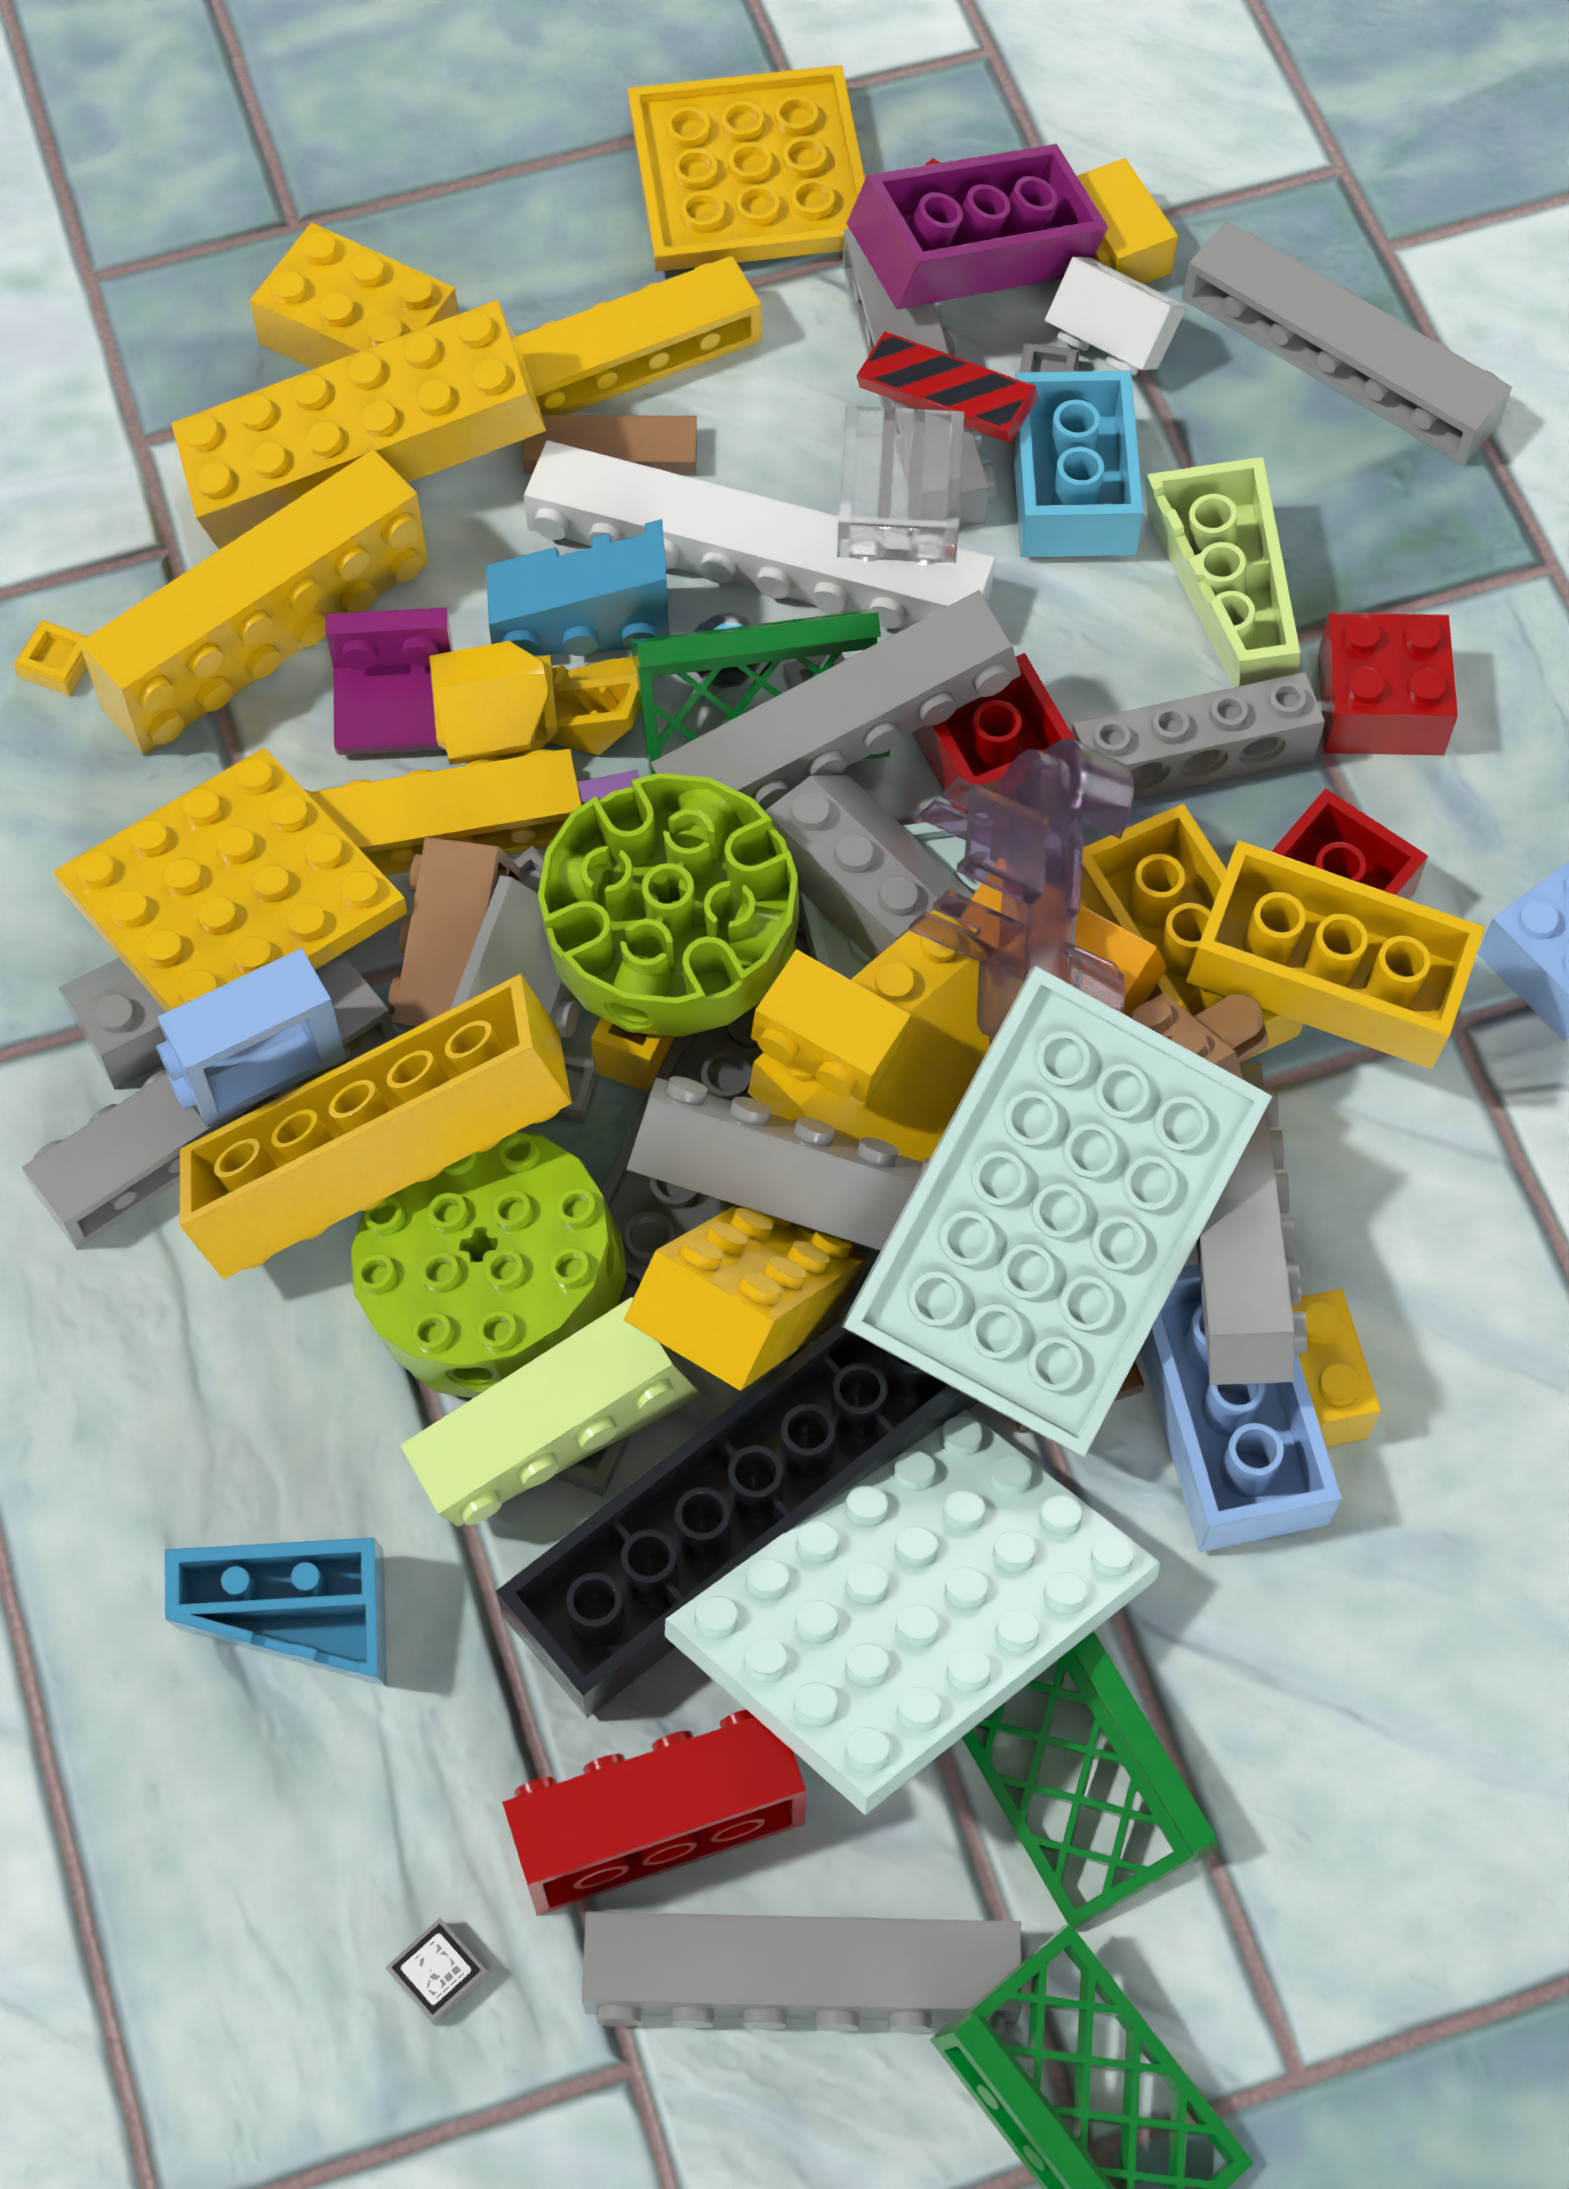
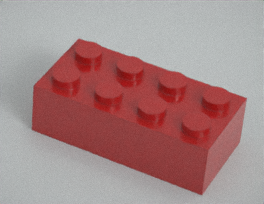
(654, 1810)

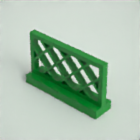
(738, 648)
(1135, 1749)
(1034, 2126)

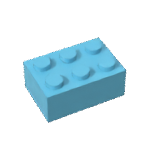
(1078, 466)

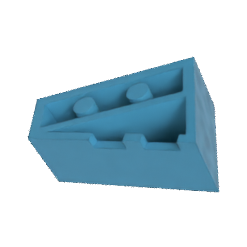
(581, 598)
(286, 1599)

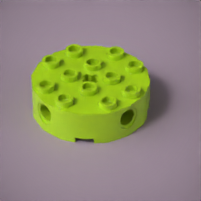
(669, 904)
(488, 1264)

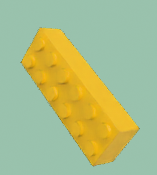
(412, 399)
(256, 602)
(372, 1127)

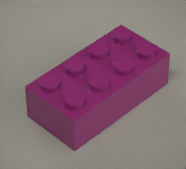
(974, 225)

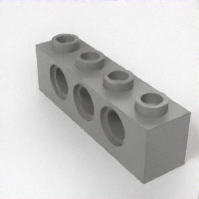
(1210, 735)

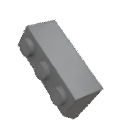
(858, 861)
(515, 944)
(117, 1020)

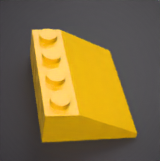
(928, 1072)

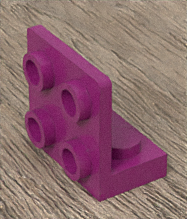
(385, 678)

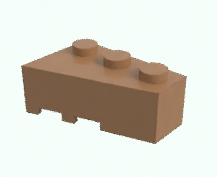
(450, 902)

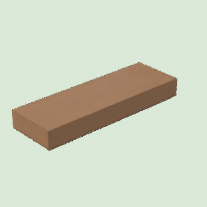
(648, 440)

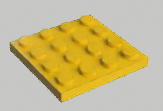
(746, 166)
(229, 884)

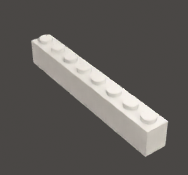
(739, 537)

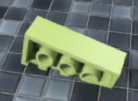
(1230, 562)
(548, 1417)

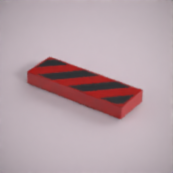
(940, 381)

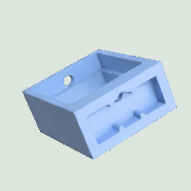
(250, 1038)

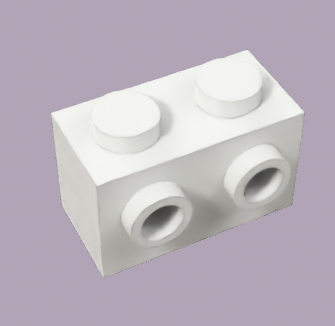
(1114, 315)

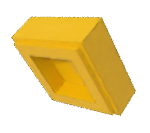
(52, 658)

